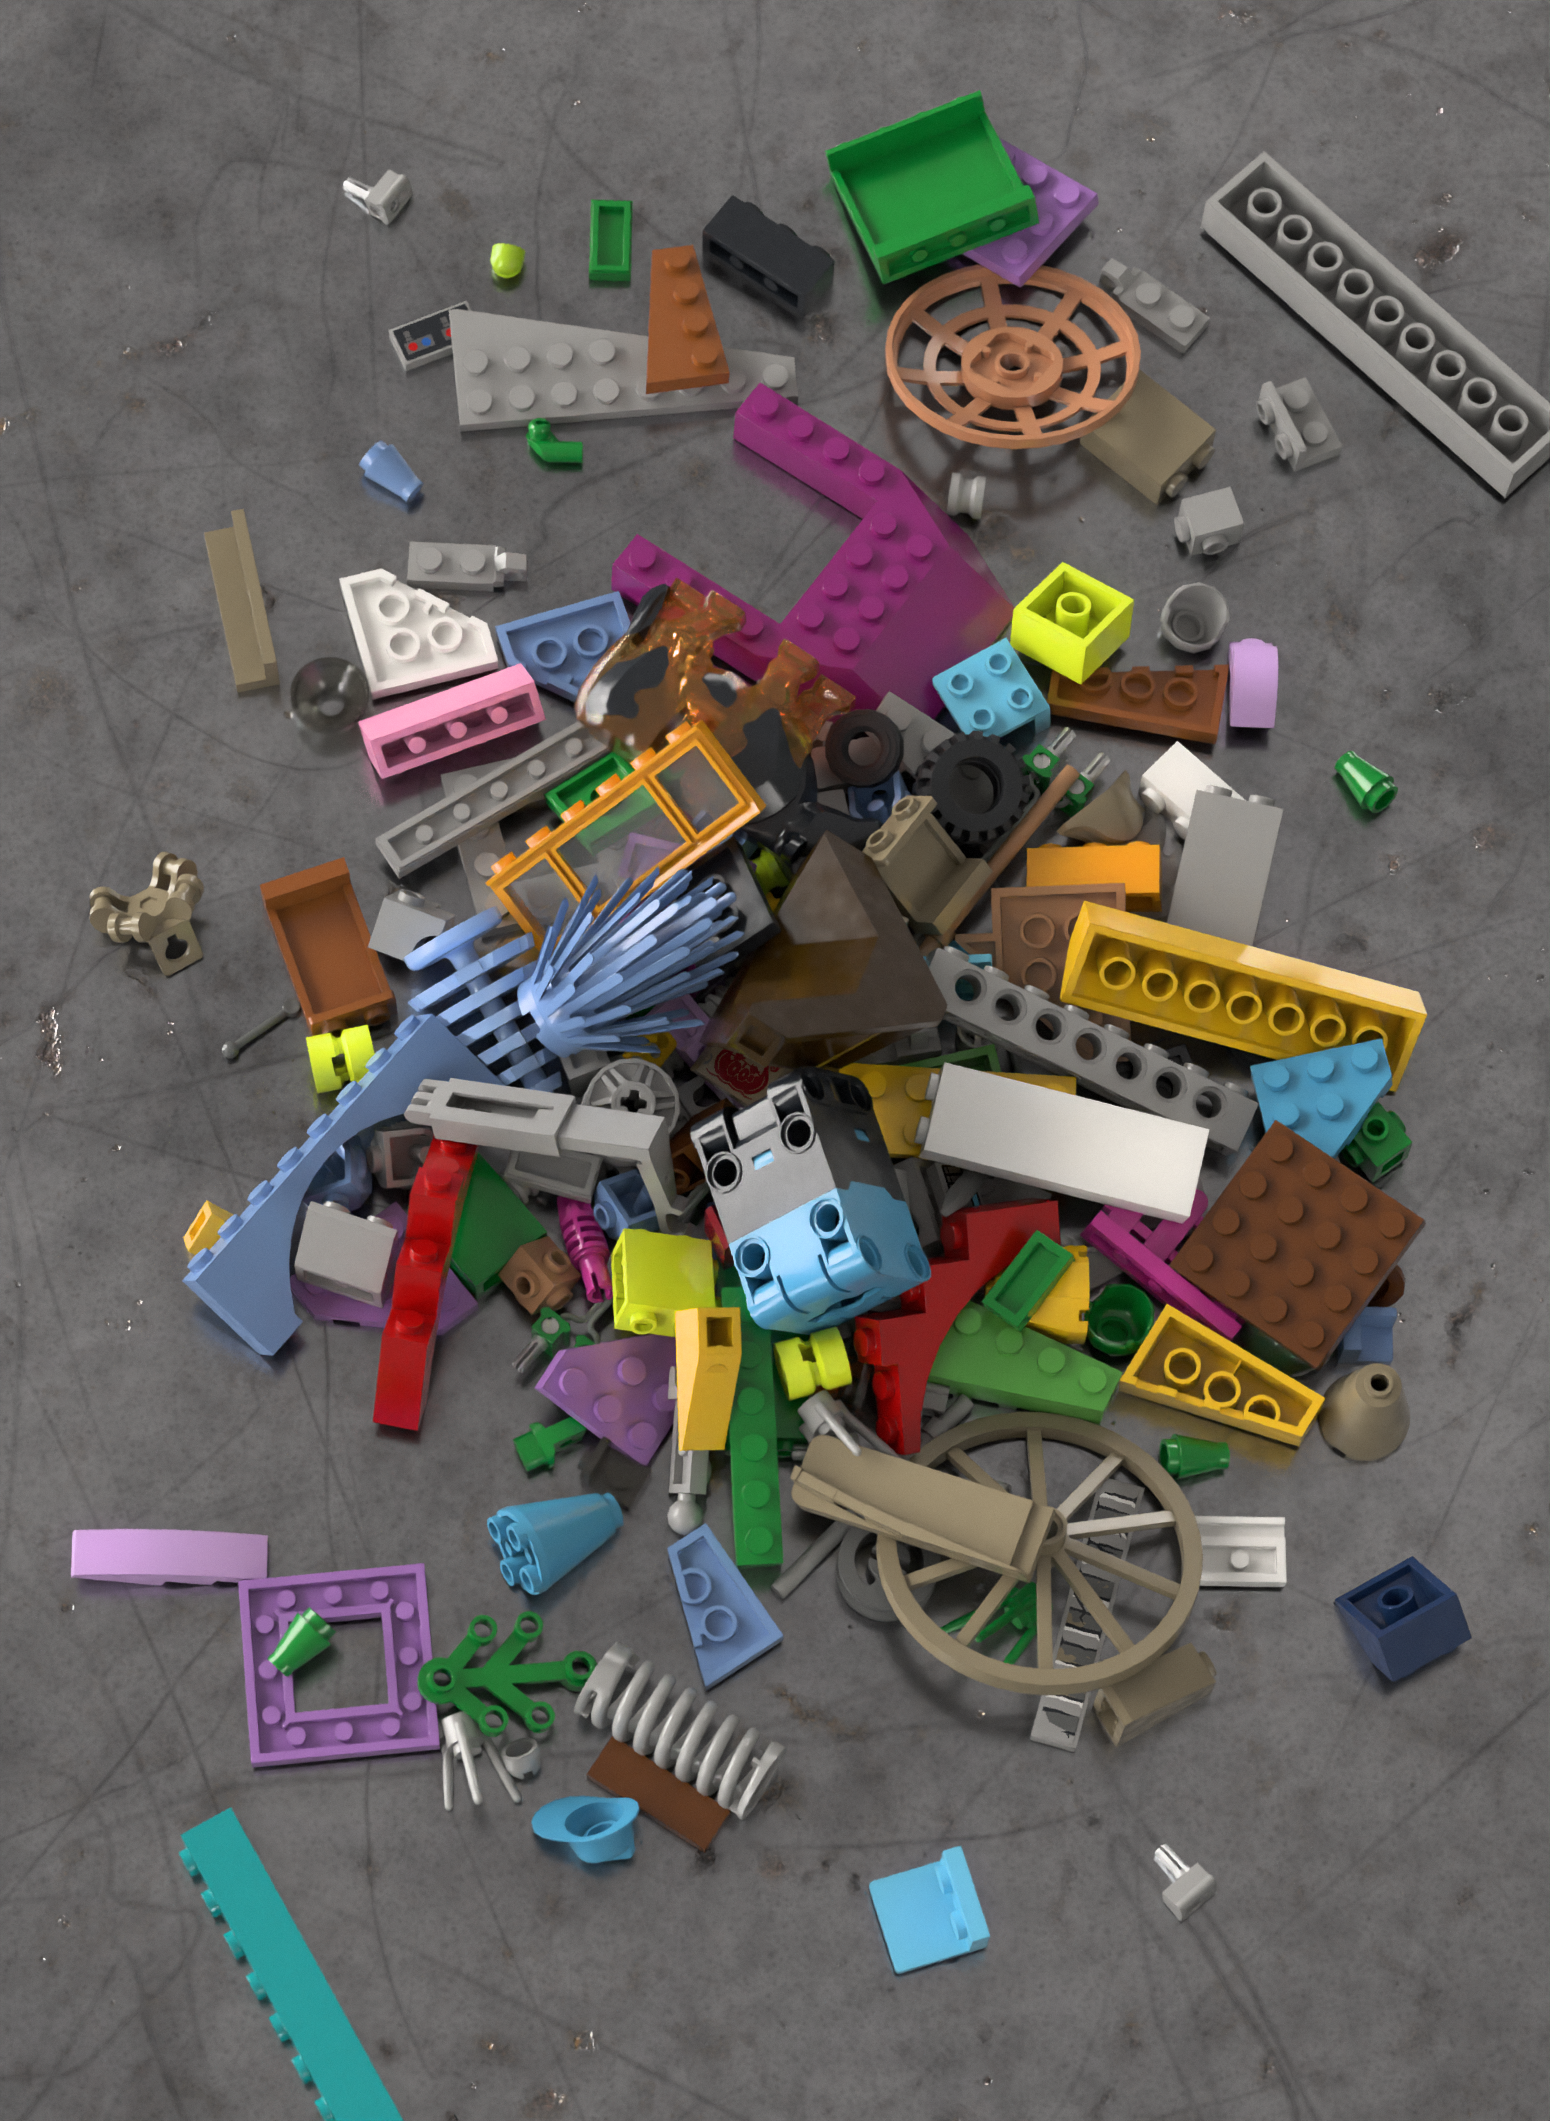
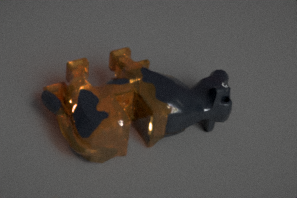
(665, 675)

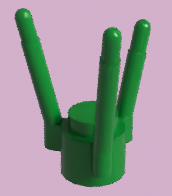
(1019, 1609)

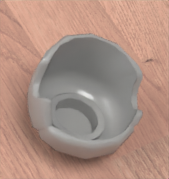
(1195, 617)

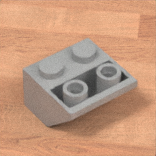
(347, 1253)

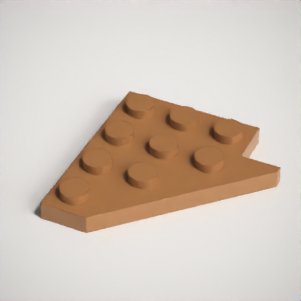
(1034, 936)

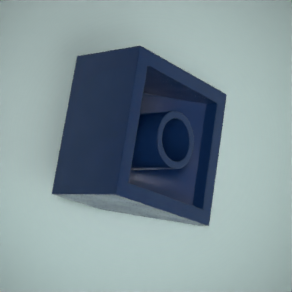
(1404, 1618)

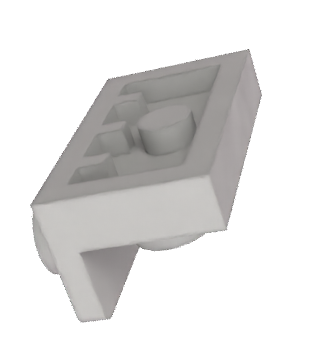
(1298, 423)

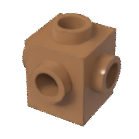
(540, 1276)

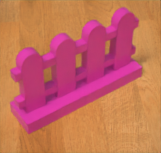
(1147, 1265)

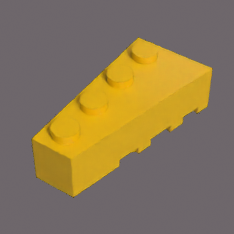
(1216, 1379)

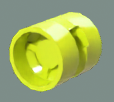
(357, 1050)
(812, 1363)

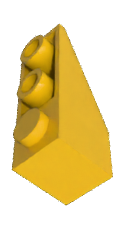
(706, 1374)

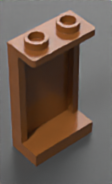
(328, 949)

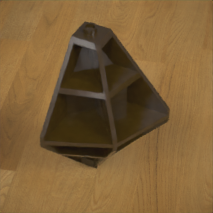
(834, 978)

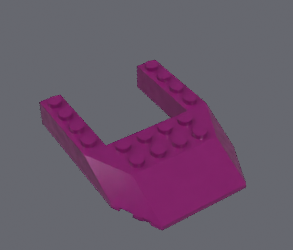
(892, 601)

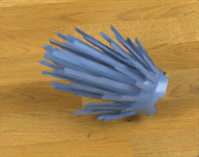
(609, 977)

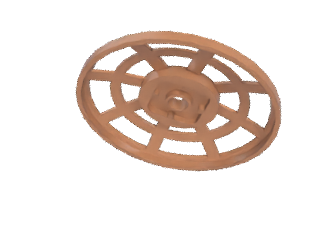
(1003, 347)

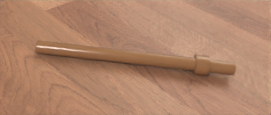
(1008, 851)

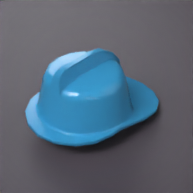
(592, 1826)

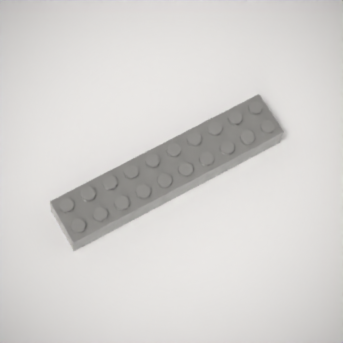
(1382, 322)

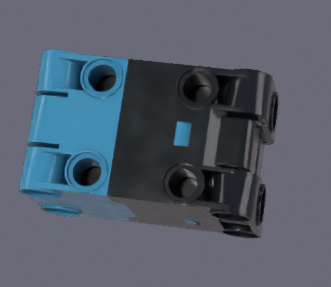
(810, 1202)

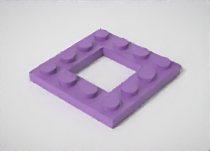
(289, 1737)

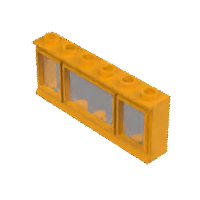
(655, 816)

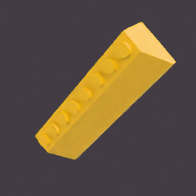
(1231, 990)

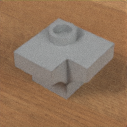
(407, 922)

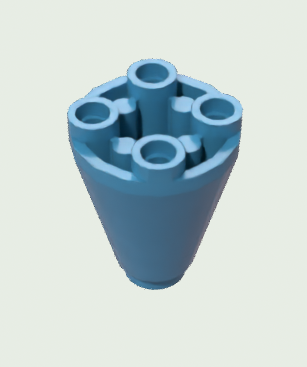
(552, 1537)

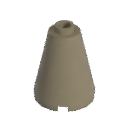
(1366, 1413)

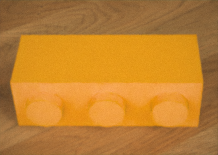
(1096, 863)

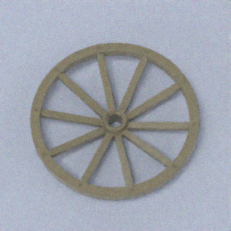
(1054, 1553)

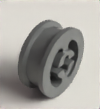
(871, 1599)

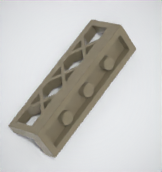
(242, 605)

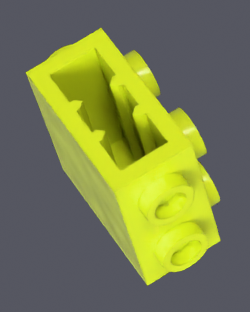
(660, 1276)

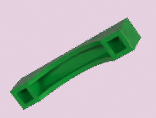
(754, 1446)

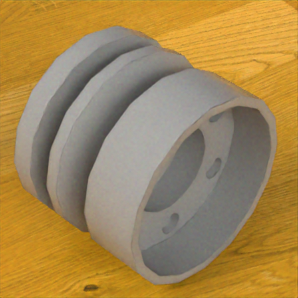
(635, 1081)

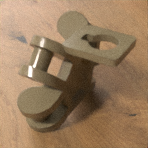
(154, 912)

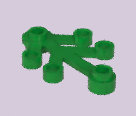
(500, 1676)

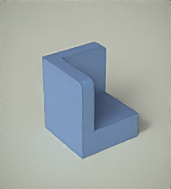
(1369, 1338)

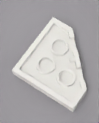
(411, 635)

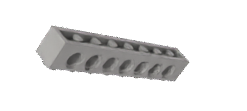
(1230, 1104)

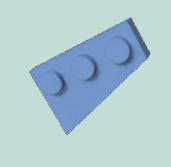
(720, 1608)

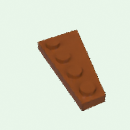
(682, 327)
(1167, 703)

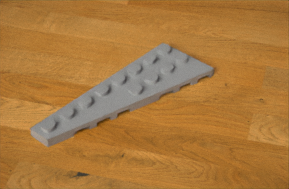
(568, 373)

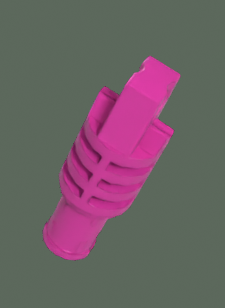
(585, 1246)

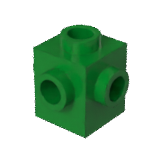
(1379, 1143)

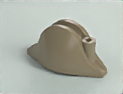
(1110, 818)

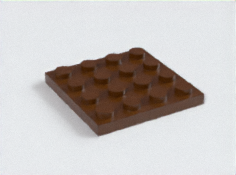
(1297, 1245)

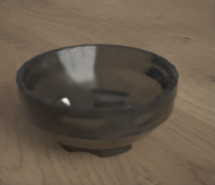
(329, 678)

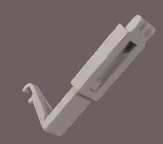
(548, 1125)

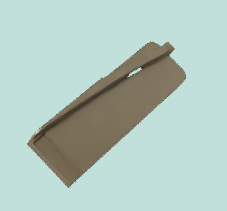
(923, 1507)

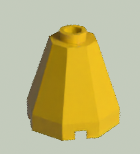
(1063, 1308)

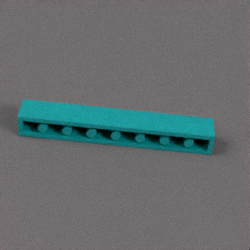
(285, 1972)

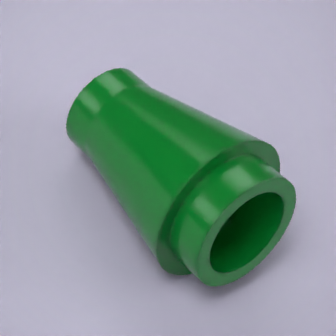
(1367, 783)
(1192, 1456)
(301, 1642)

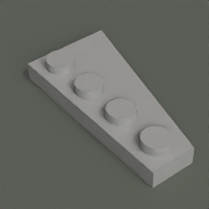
(967, 784)

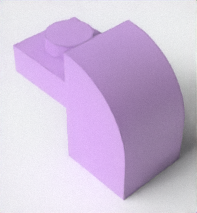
(1252, 683)

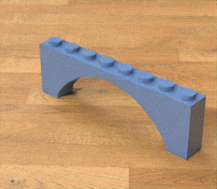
(248, 1267)

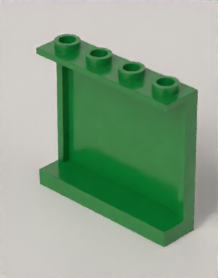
(930, 187)

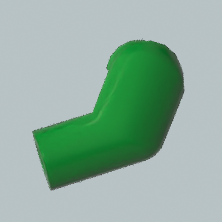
(548, 445)

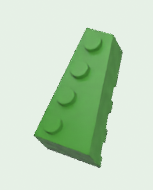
(1021, 1369)

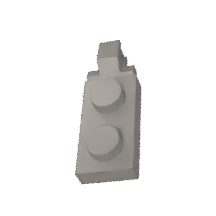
(1154, 305)
(463, 566)

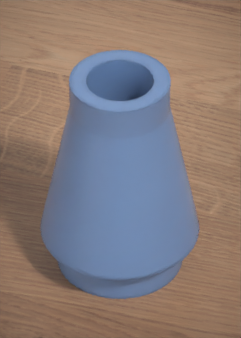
(389, 469)

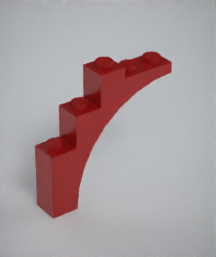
(421, 1283)
(906, 1340)

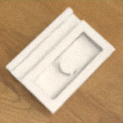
(1243, 1551)

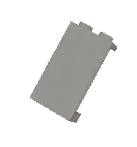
(1225, 864)

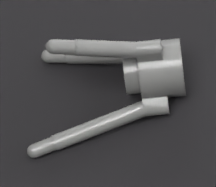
(828, 1417)
(465, 1741)

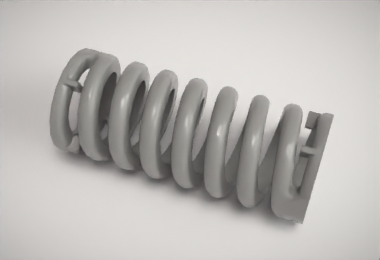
(737, 1798)

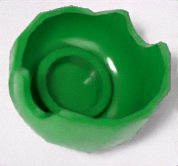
(1119, 1319)

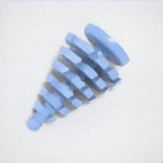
(486, 996)

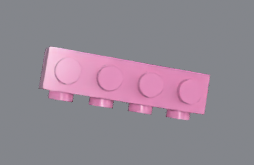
(451, 720)

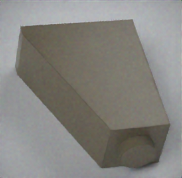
(1154, 1693)

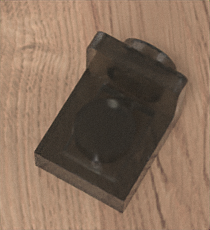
(613, 1472)

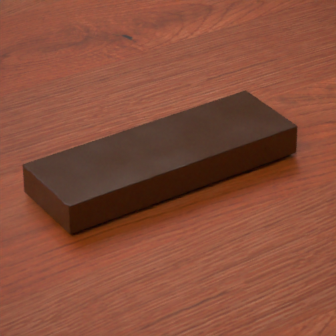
(659, 1794)

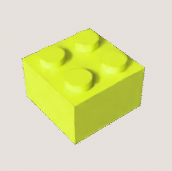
(1071, 623)

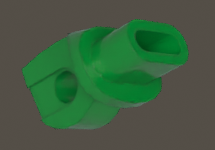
(542, 1443)

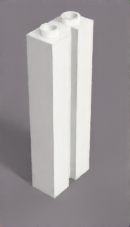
(1062, 1142)

